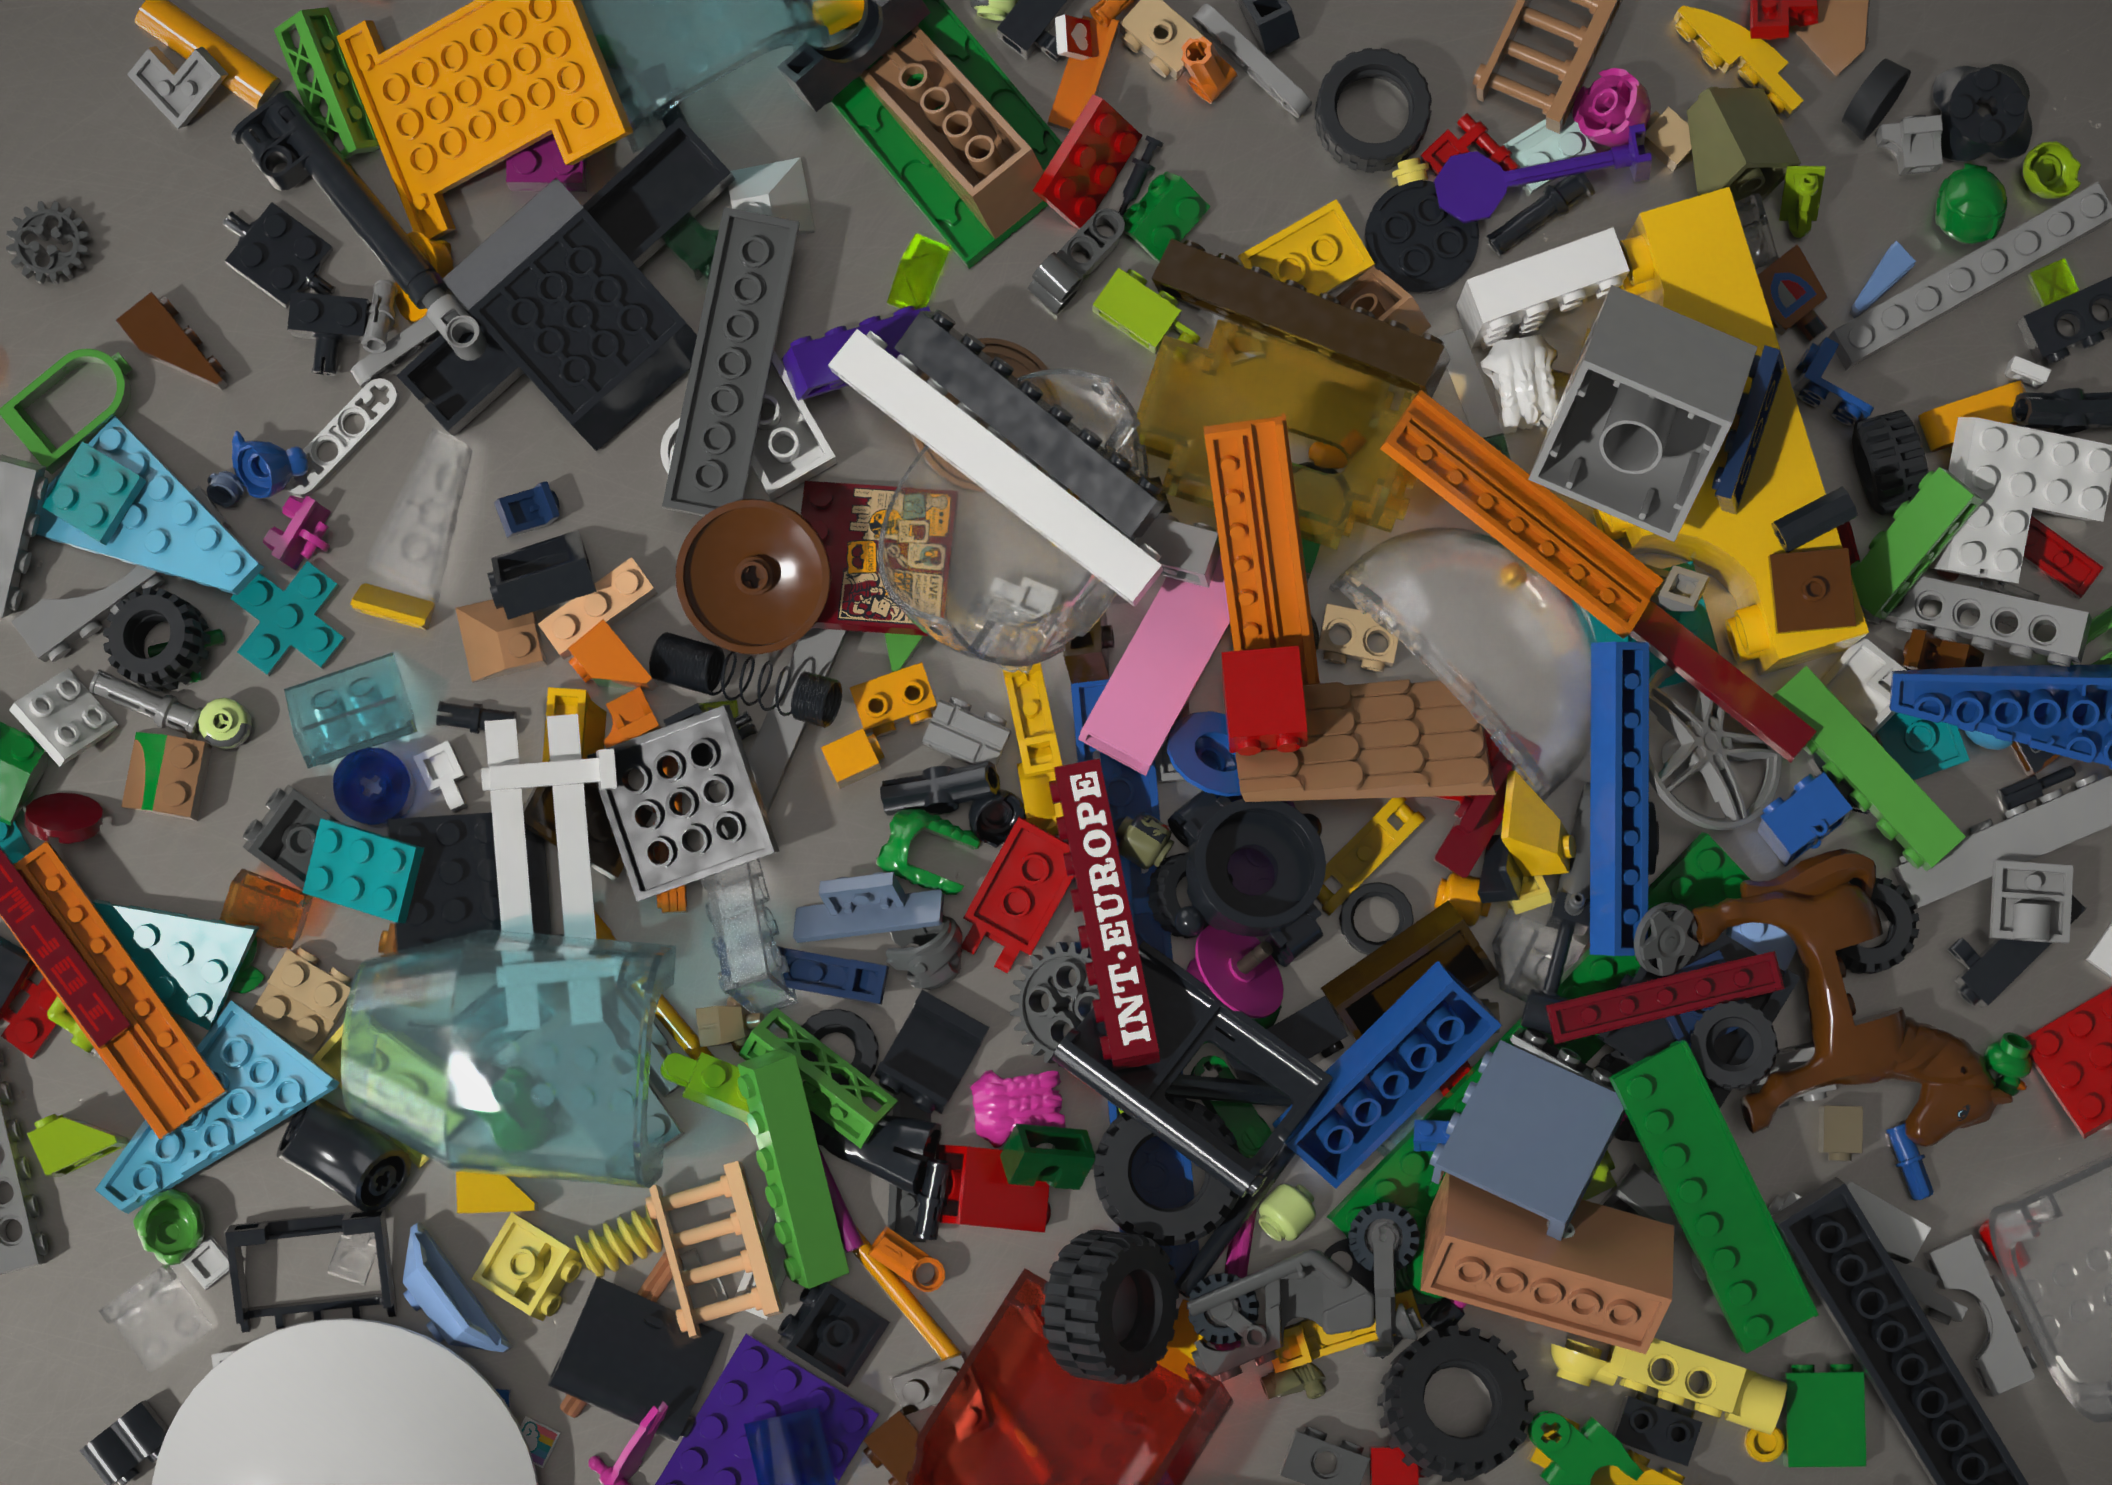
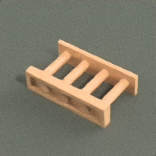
(752, 1259)

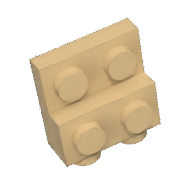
(303, 1000)

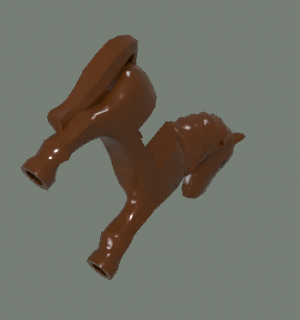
(1829, 914)

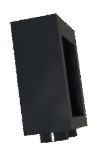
(541, 575)

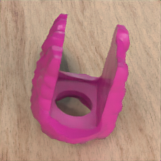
(1013, 1101)

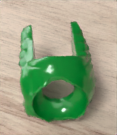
(903, 829)

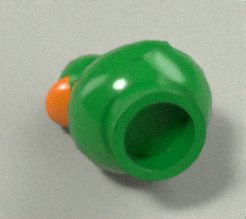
(2011, 1060)

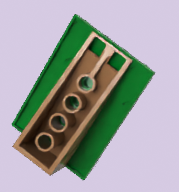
(952, 133)

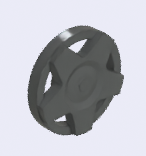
(1670, 941)

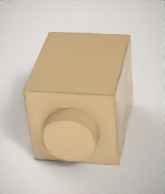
(1668, 138)

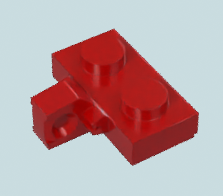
(1772, 17)

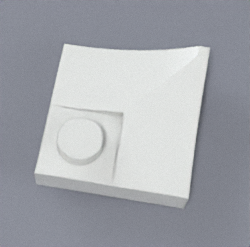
(1863, 683)

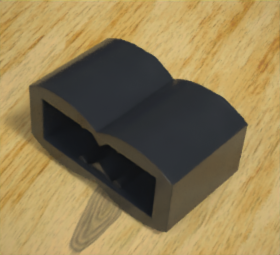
(126, 1445)

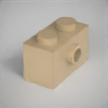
(1159, 34)

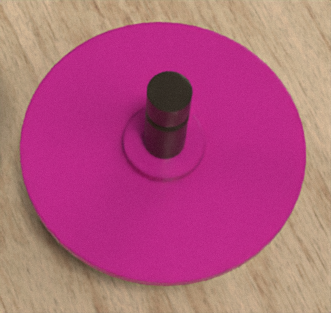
(1238, 971)

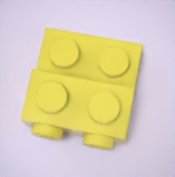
(528, 1267)

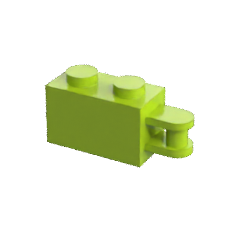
(1140, 311)
(707, 1083)

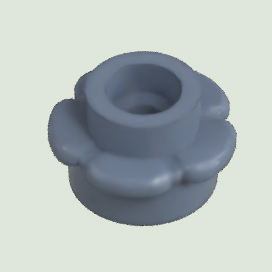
(224, 488)

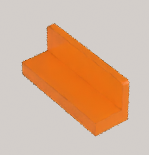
(1083, 77)

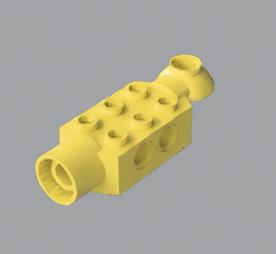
(1739, 1392)

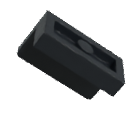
(1500, 874)

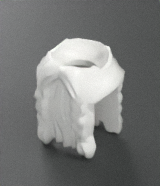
(1523, 381)

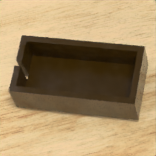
(1383, 976)

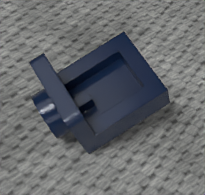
(528, 509)

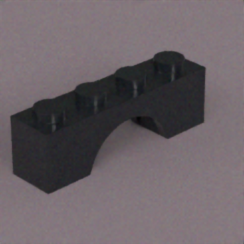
(823, 72)

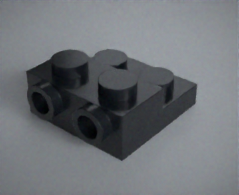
(832, 1331)

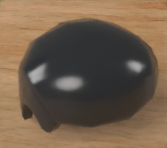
(995, 816)

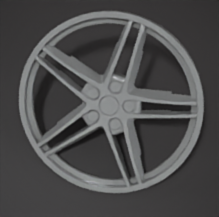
(1706, 748)

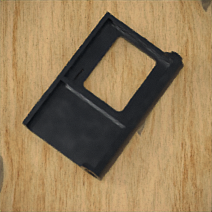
(1184, 1020)

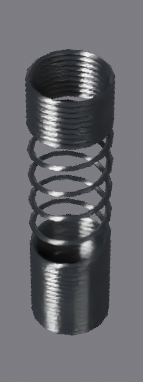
(703, 665)

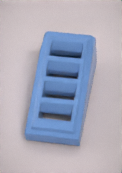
(1890, 270)

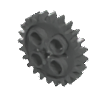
(1047, 1025)

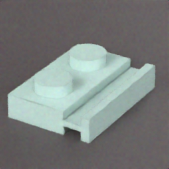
(1544, 146)

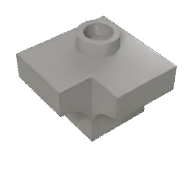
(1914, 143)

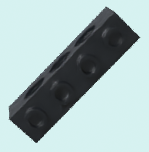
(2041, 328)

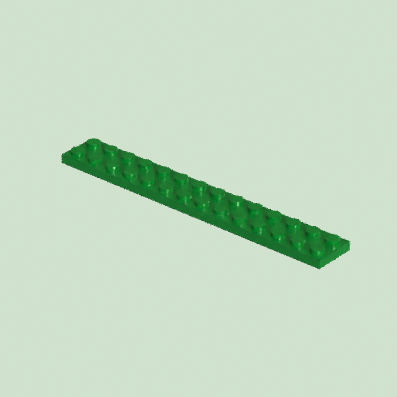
(1404, 1177)

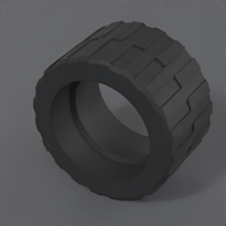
(1380, 65)

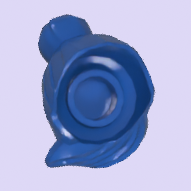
(265, 466)

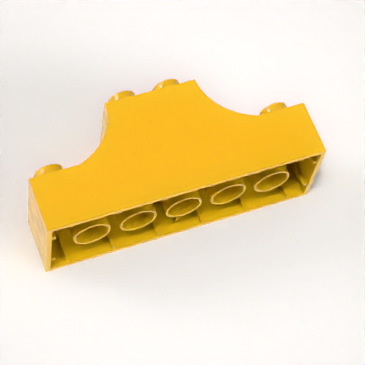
(1700, 266)

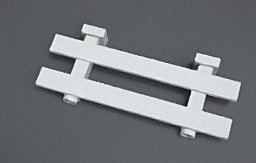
(567, 777)

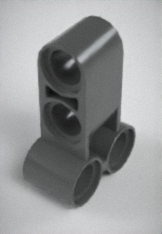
(1060, 275)

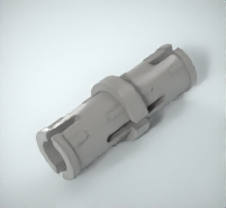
(380, 316)

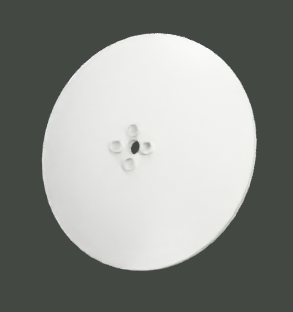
(344, 1409)

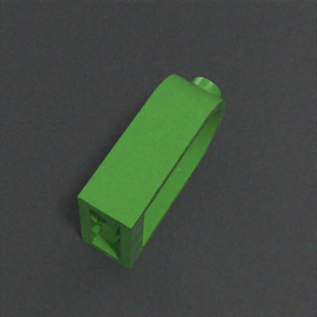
(33, 437)

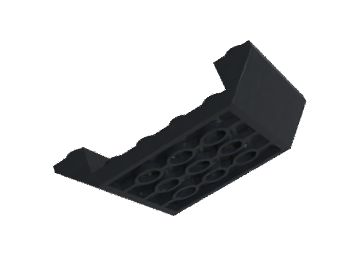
(574, 314)

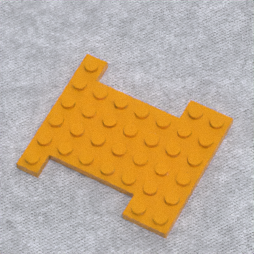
(480, 93)

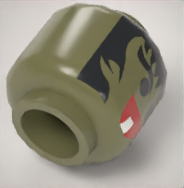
(1144, 840)

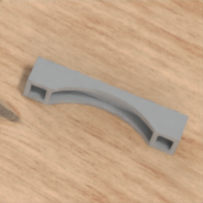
(57, 623)

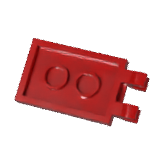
(1019, 893)

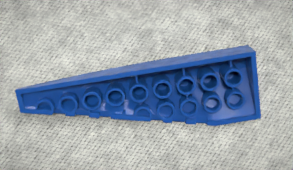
(2035, 705)

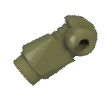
(1293, 1381)

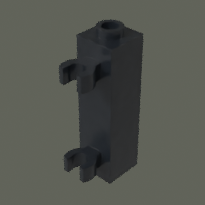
(1029, 26)
(1998, 964)

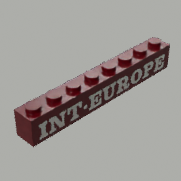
(1106, 915)

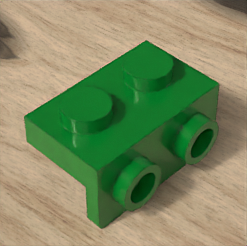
(1164, 214)

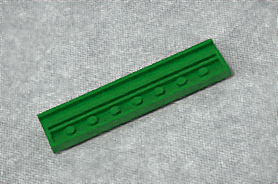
(1713, 1196)

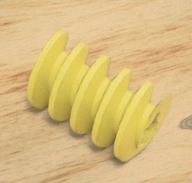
(619, 1243)

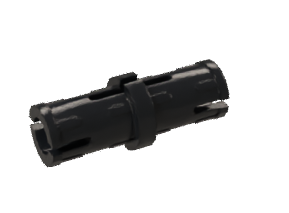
(470, 717)
(932, 1199)

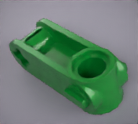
(1240, 1118)

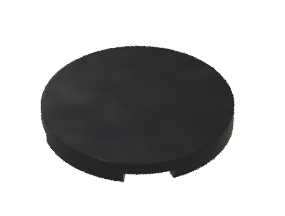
(1419, 241)

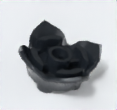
(1966, 132)

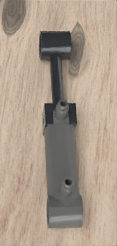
(1569, 915)

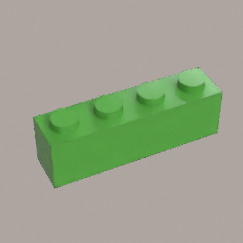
(1912, 541)

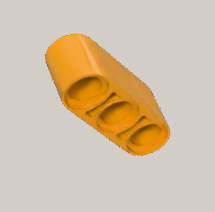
(1995, 405)

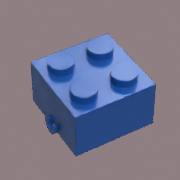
(1808, 815)

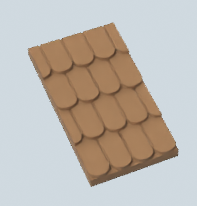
(1375, 744)

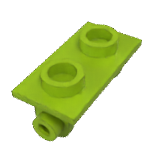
(1801, 197)

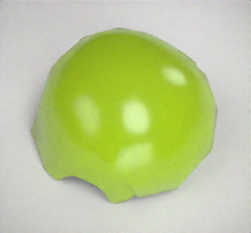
(2051, 170)

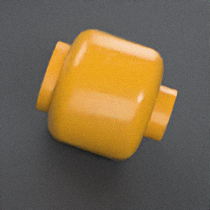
(1463, 896)

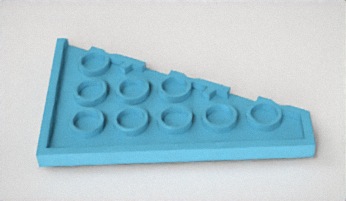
(164, 525)
(264, 1086)

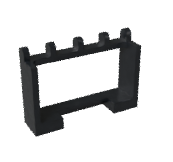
(349, 1224)

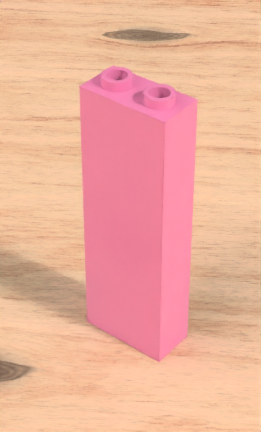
(1158, 671)

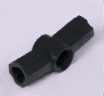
(2063, 410)
(940, 788)

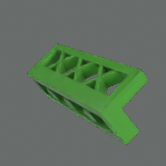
(330, 80)
(834, 1103)

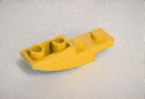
(1729, 44)

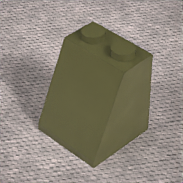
(1738, 142)

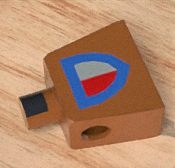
(1793, 294)

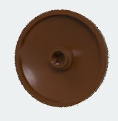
(753, 576)

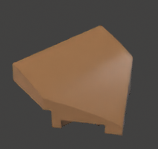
(1839, 33)

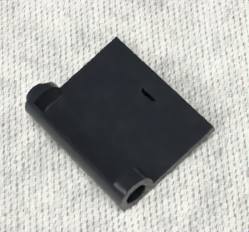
(632, 1366)

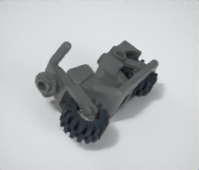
(1313, 1288)

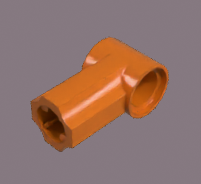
(1207, 69)
(904, 1259)

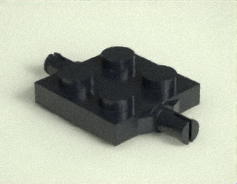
(278, 254)

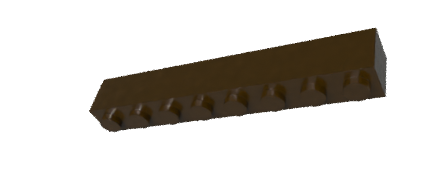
(1302, 318)

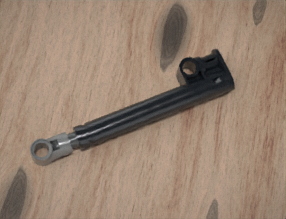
(295, 138)

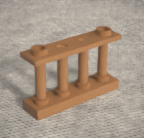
(1571, 73)

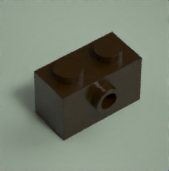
(1088, 655)

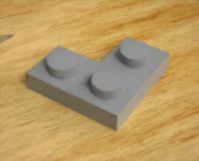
(177, 91)

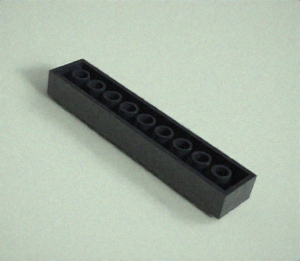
(1894, 1340)

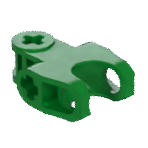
(1578, 1452)

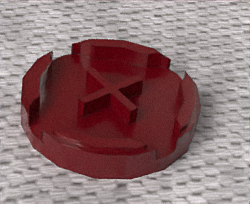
(64, 816)

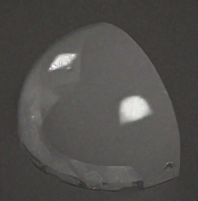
(978, 570)
(1492, 636)

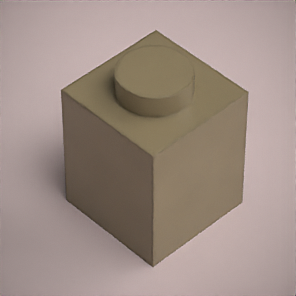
(1840, 1131)

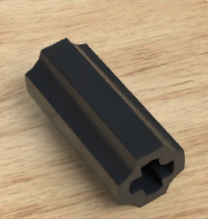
(1814, 519)

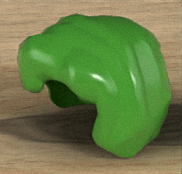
(170, 1226)

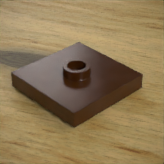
(1812, 590)

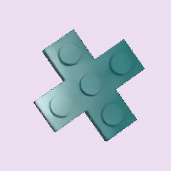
(289, 619)

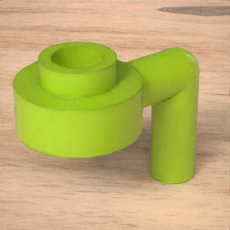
(58, 1015)

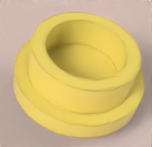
(1411, 171)

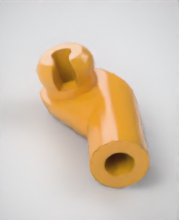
(1327, 456)

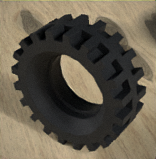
(1414, 1430)

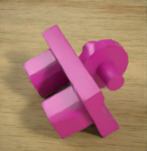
(302, 534)

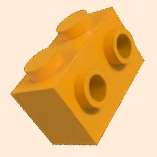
(894, 699)

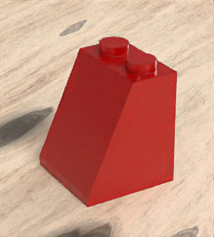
(1264, 700)
(983, 1198)

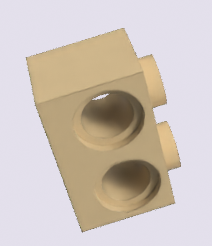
(1360, 628)

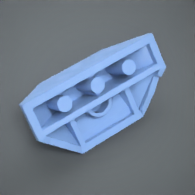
(446, 1297)

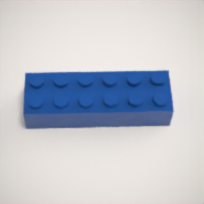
(1391, 1073)

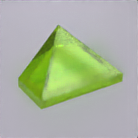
(918, 273)

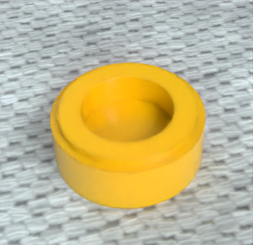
(1764, 1446)

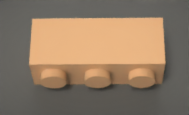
(615, 598)

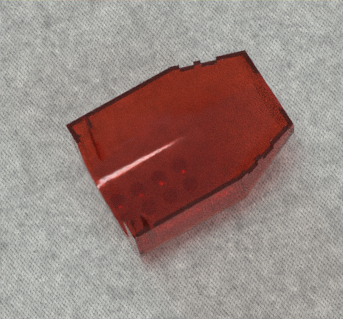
(1031, 1423)

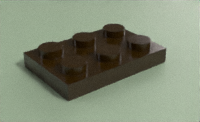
(603, 847)

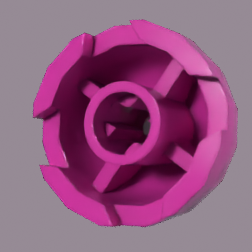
(1611, 107)

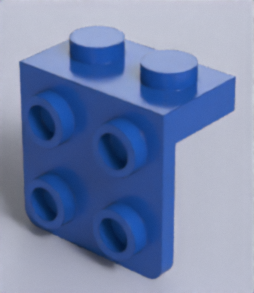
(1818, 391)

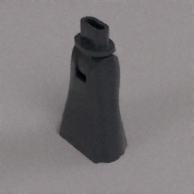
(893, 1153)

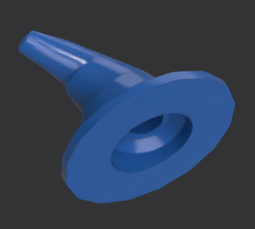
(1202, 754)

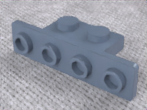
(866, 907)

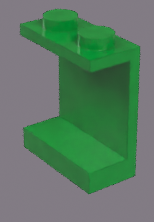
(1825, 1417)

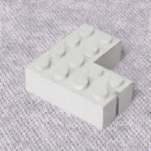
(1524, 292)
(2018, 473)

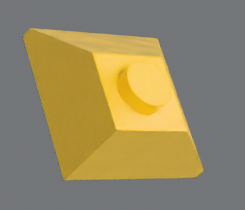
(1534, 832)

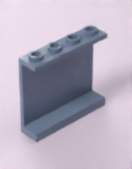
(1530, 1134)

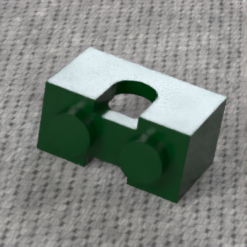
(1061, 1167)

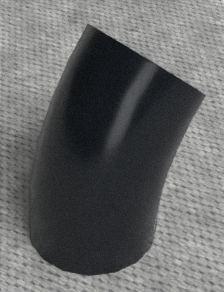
(345, 1155)

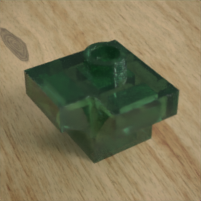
(693, 247)

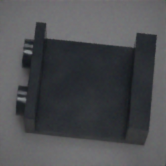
(931, 1053)

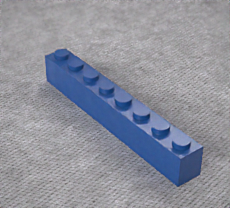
(1618, 795)

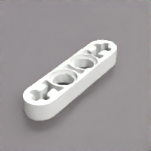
(346, 442)

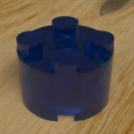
(366, 766)

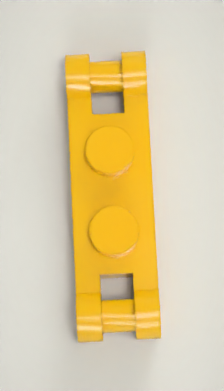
(1367, 851)

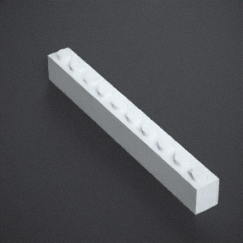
(995, 466)

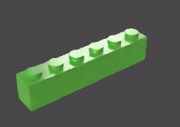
(1870, 773)
(792, 1168)

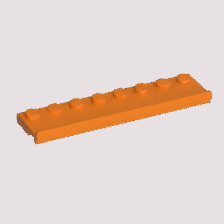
(1521, 514)
(1261, 538)
(155, 1055)

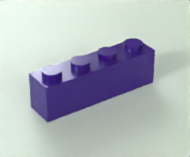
(809, 359)

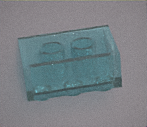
(350, 710)

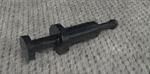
(1139, 173)

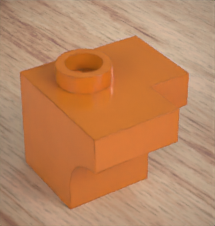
(630, 717)

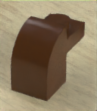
(1930, 652)

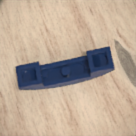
(835, 976)

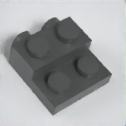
(286, 834)

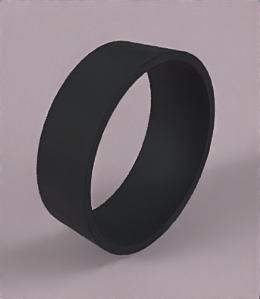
(1875, 98)

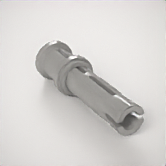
(164, 710)

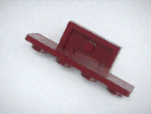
(1475, 823)

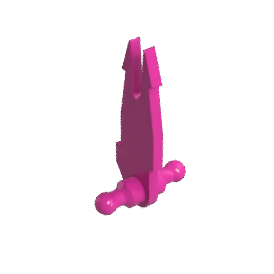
(631, 1456)

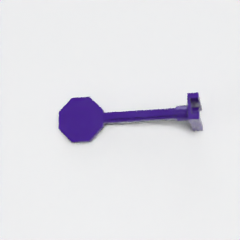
(1474, 185)

